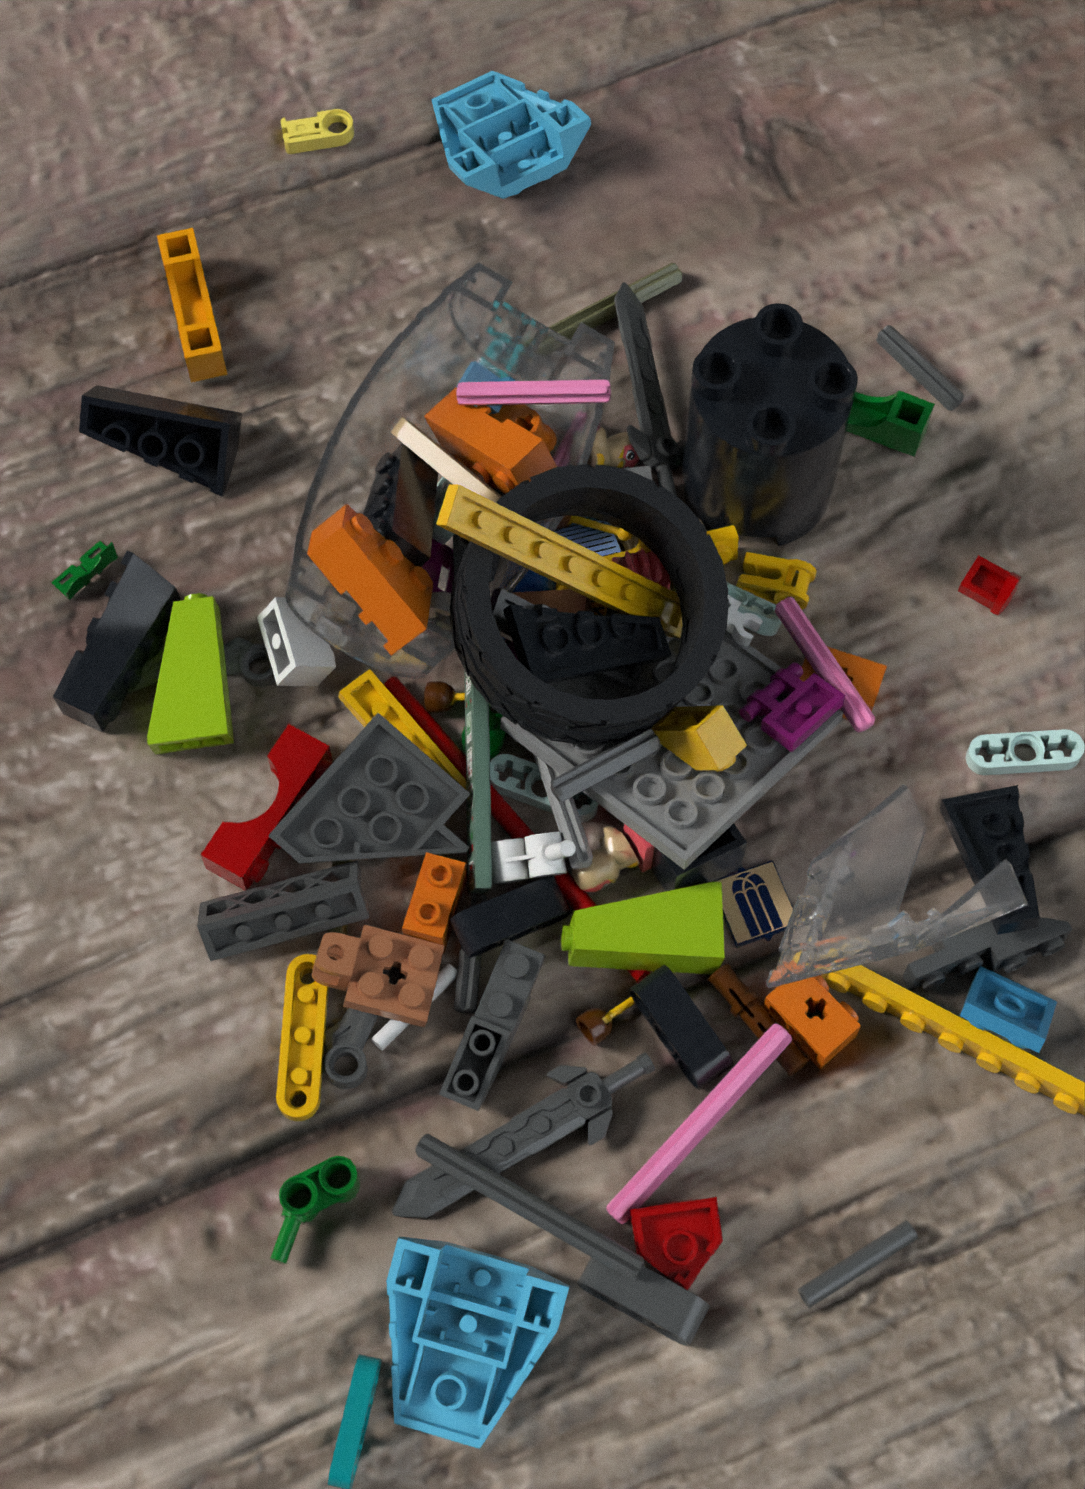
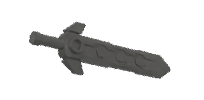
(654, 439)
(527, 1133)

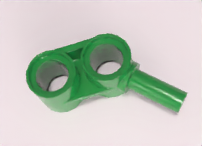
(323, 1196)

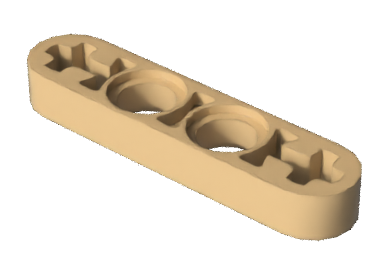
(441, 459)

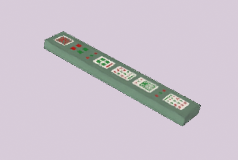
(478, 785)

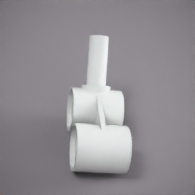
(534, 858)

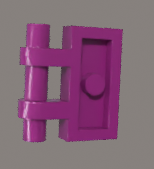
(799, 714)

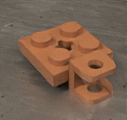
(359, 965)

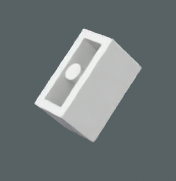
(293, 649)

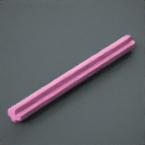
(699, 1123)

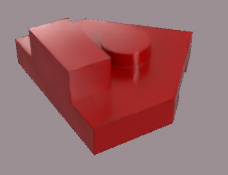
(678, 1236)

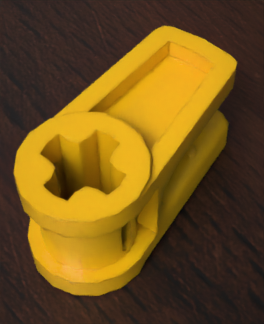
(776, 578)

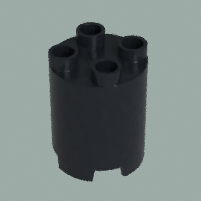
(766, 425)

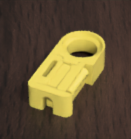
(313, 132)

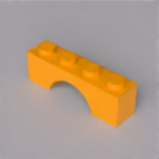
(192, 305)

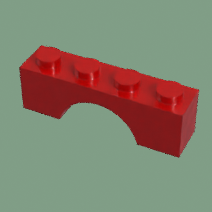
(242, 849)

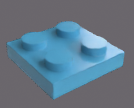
(1008, 1009)

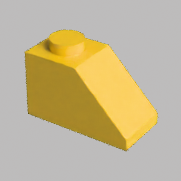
(701, 736)

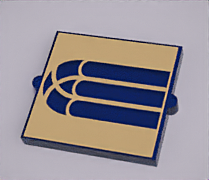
(755, 904)

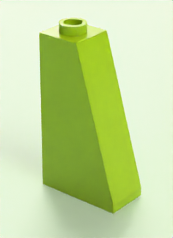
(192, 685)
(650, 931)

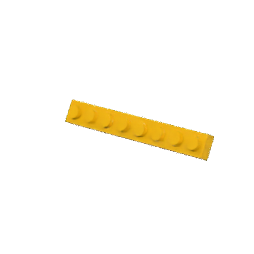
(557, 558)
(960, 1035)

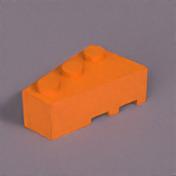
(492, 450)
(375, 574)

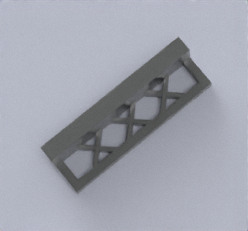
(282, 911)

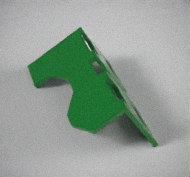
(93, 566)

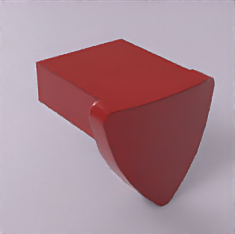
(989, 585)

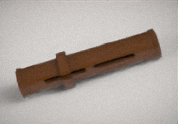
(756, 1017)

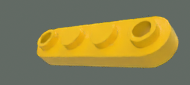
(301, 1041)

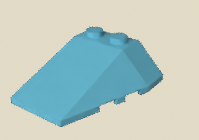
(505, 135)
(464, 1335)

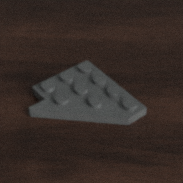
(374, 804)

